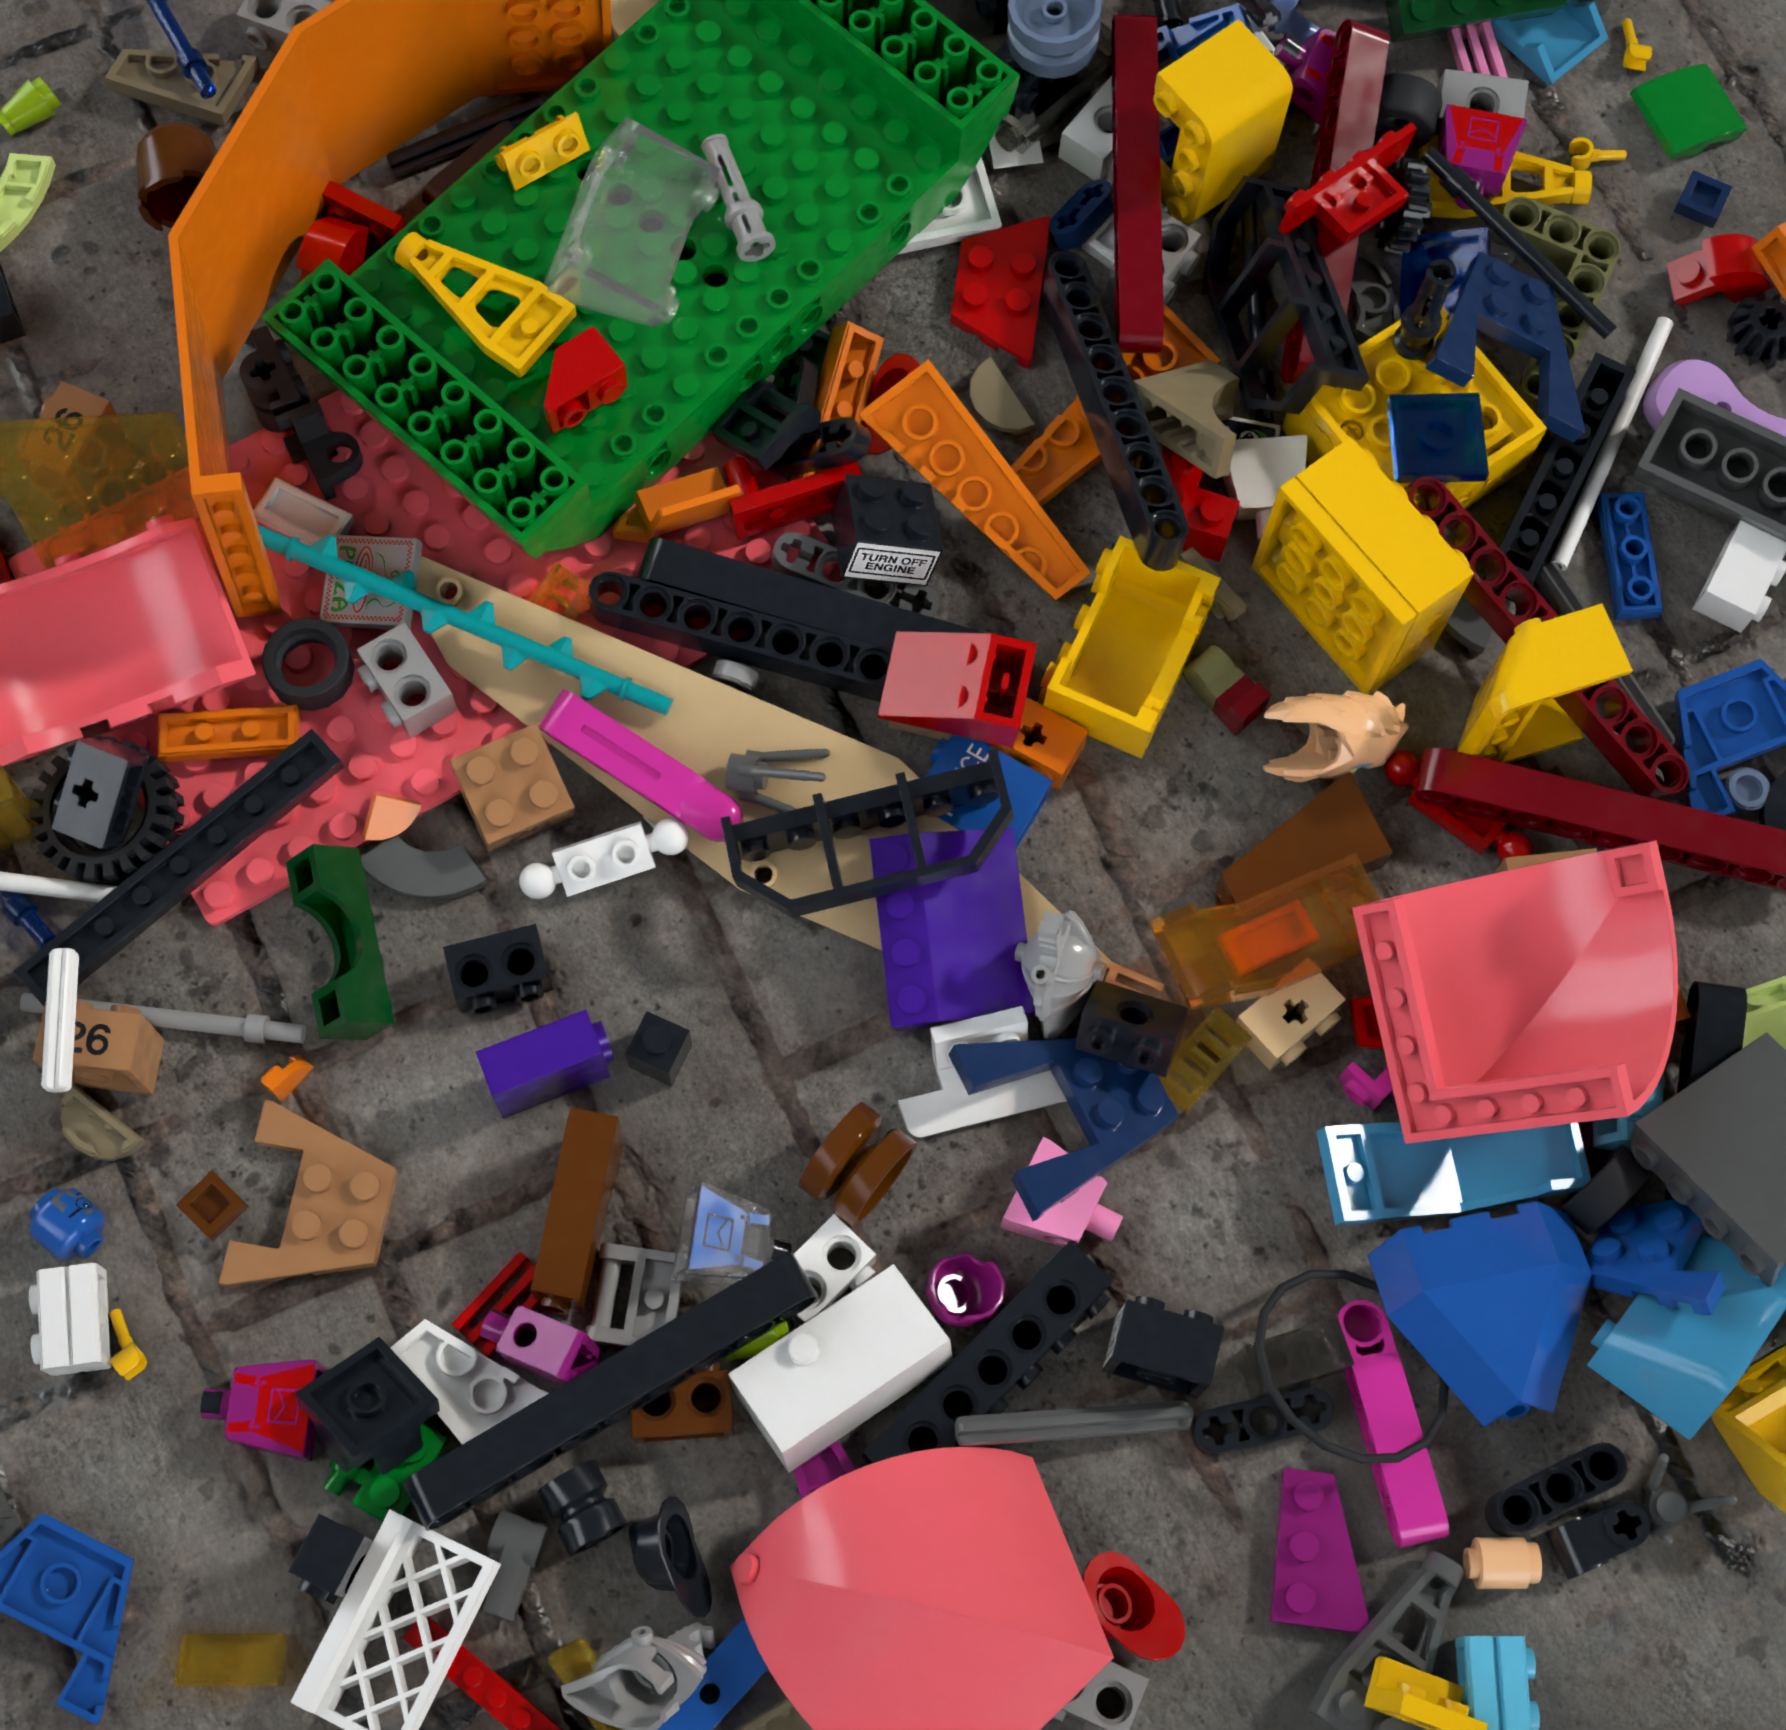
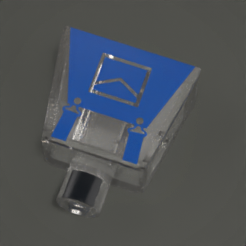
(722, 1238)

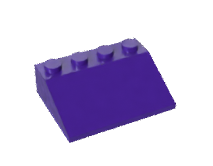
(952, 939)

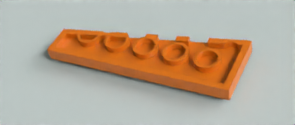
(1068, 443)
(953, 453)

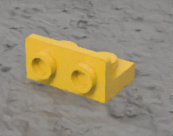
(1418, 1698)

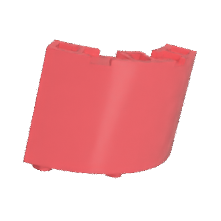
(113, 639)

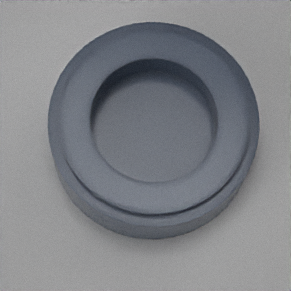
(1747, 790)

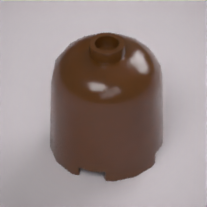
(168, 170)

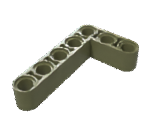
(1574, 258)

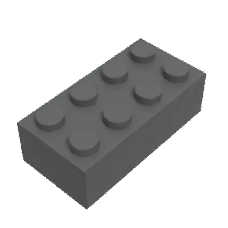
(1718, 464)

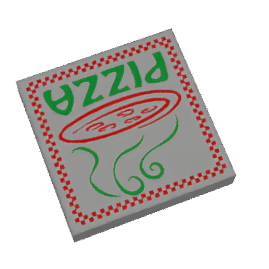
(380, 556)

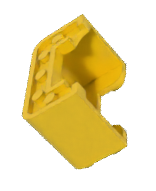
(1230, 116)
(1129, 648)

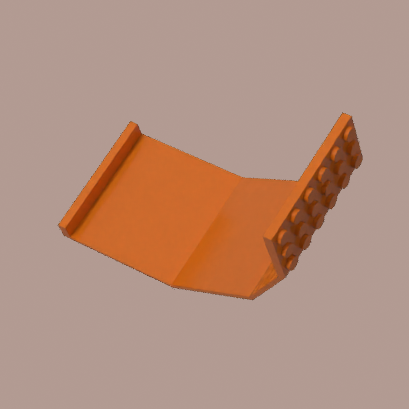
(327, 108)

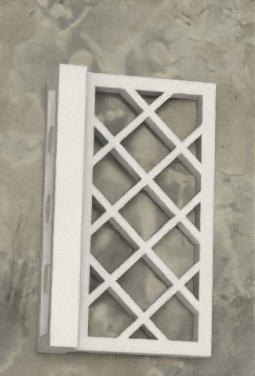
(367, 1604)

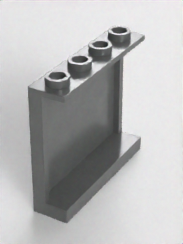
(1726, 1153)

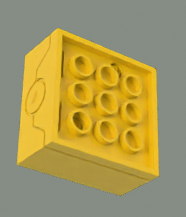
(1339, 413)
(1360, 566)

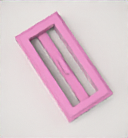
(1489, 44)

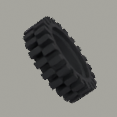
(123, 861)

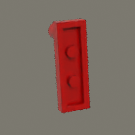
(781, 504)

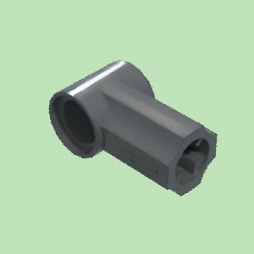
(518, 1547)

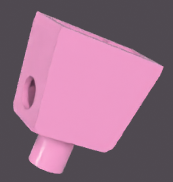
(1066, 1219)

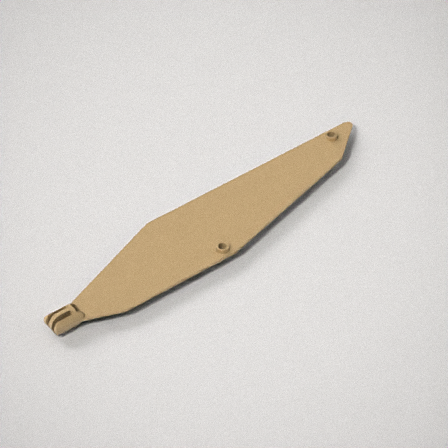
(701, 733)

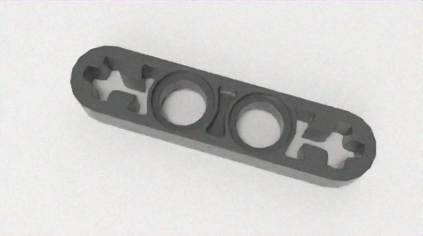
(808, 546)

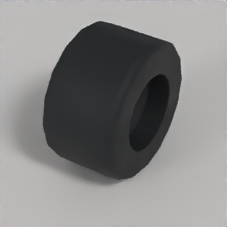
(1408, 100)

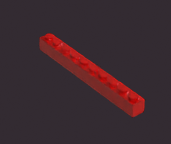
(486, 1685)

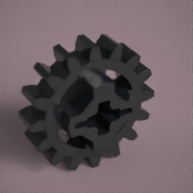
(1402, 226)

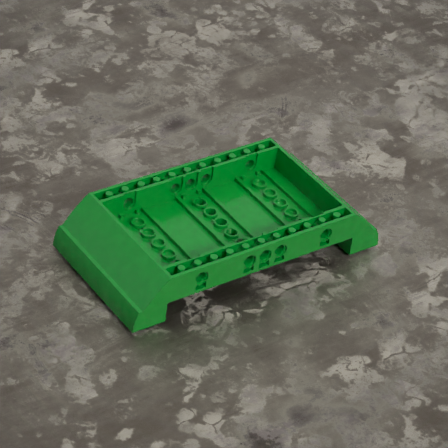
(846, 135)

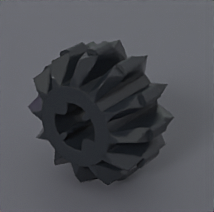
(1759, 329)

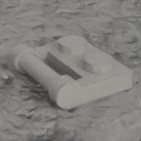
(651, 1300)

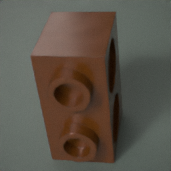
(682, 1419)

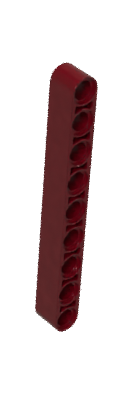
(1344, 129)
(1136, 185)
(1488, 599)
(1602, 816)

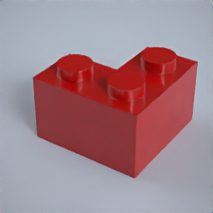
(1207, 513)

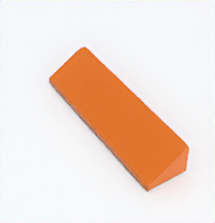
(845, 376)

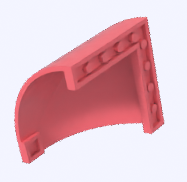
(1525, 993)
(923, 1598)

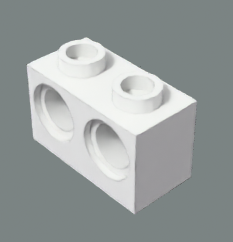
(830, 1281)

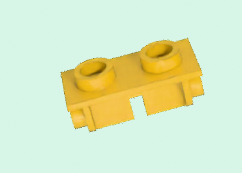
(543, 151)

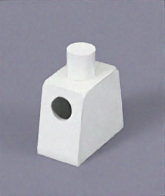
(1259, 470)

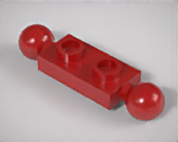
(354, 208)
(1476, 832)

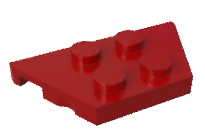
(1002, 286)

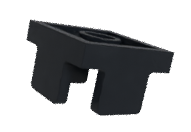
(369, 1409)

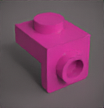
(1363, 1089)

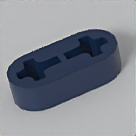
(1082, 214)

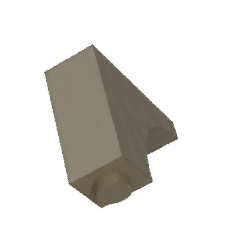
(1188, 413)

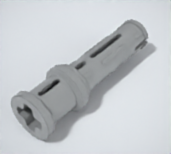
(718, 153)

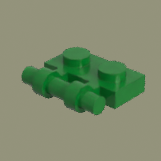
(387, 1491)

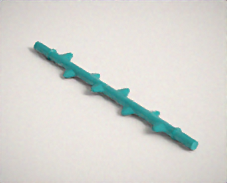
(478, 622)

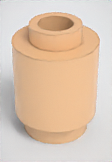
(1502, 1563)

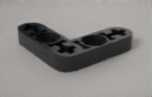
(798, 380)

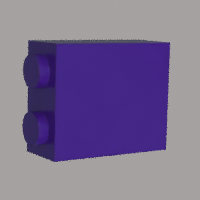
(546, 1063)

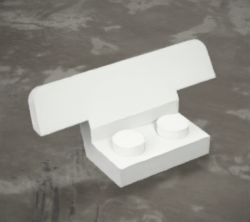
(952, 1106)

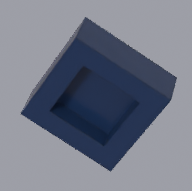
(1702, 199)

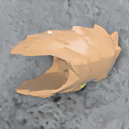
(1344, 734)

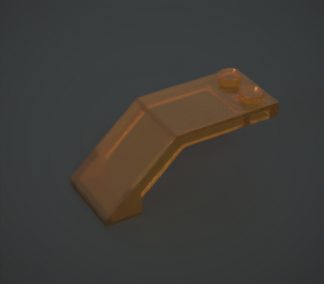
(1268, 938)

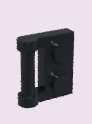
(759, 435)

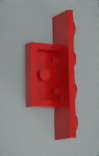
(1356, 193)

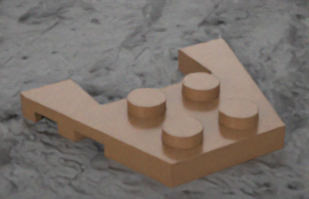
(334, 1211)

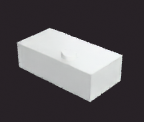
(841, 1367)

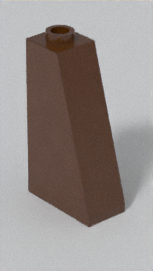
(1317, 835)
(577, 1210)

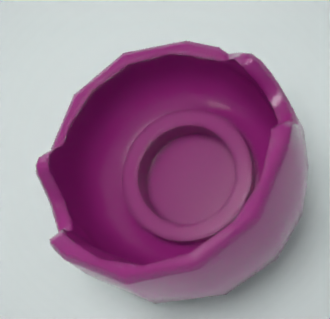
(964, 1290)

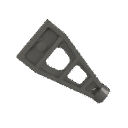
(1342, 1692)

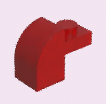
(332, 239)
(1722, 265)

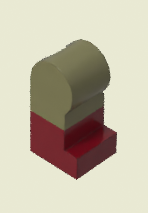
(1226, 689)

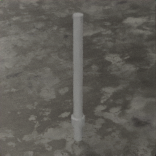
(253, 1028)

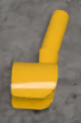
(1635, 54)
(1589, 154)
(130, 1359)

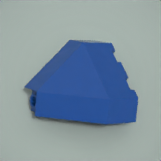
(1489, 1304)

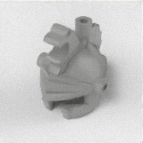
(1060, 970)
(643, 1678)

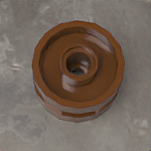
(857, 1164)

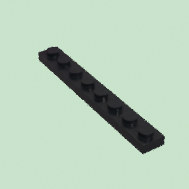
(188, 861)

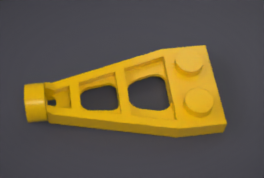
(1552, 189)
(527, 329)

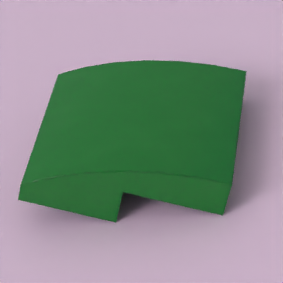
(1688, 111)

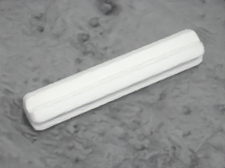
(60, 1020)

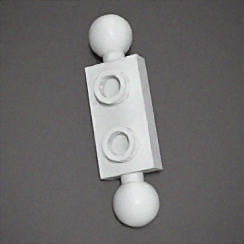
(604, 858)

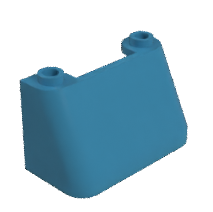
(1687, 1361)

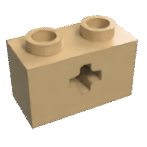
(1272, 1037)

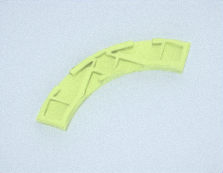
(22, 192)

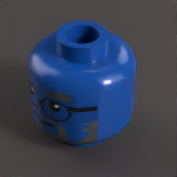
(67, 1224)

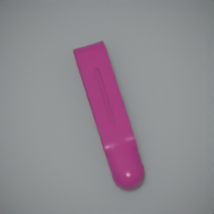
(639, 765)
(1389, 1425)

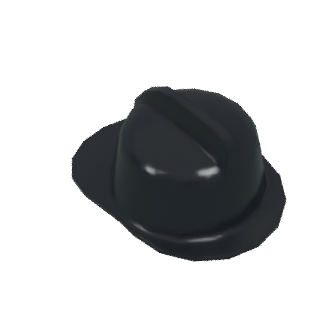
(669, 1556)

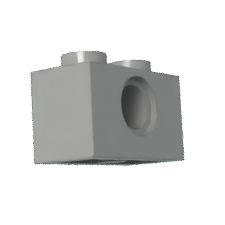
(1491, 92)

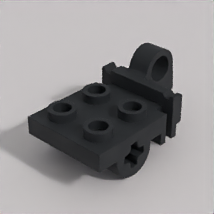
(285, 405)

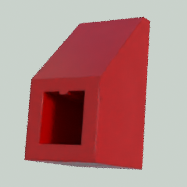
(581, 379)

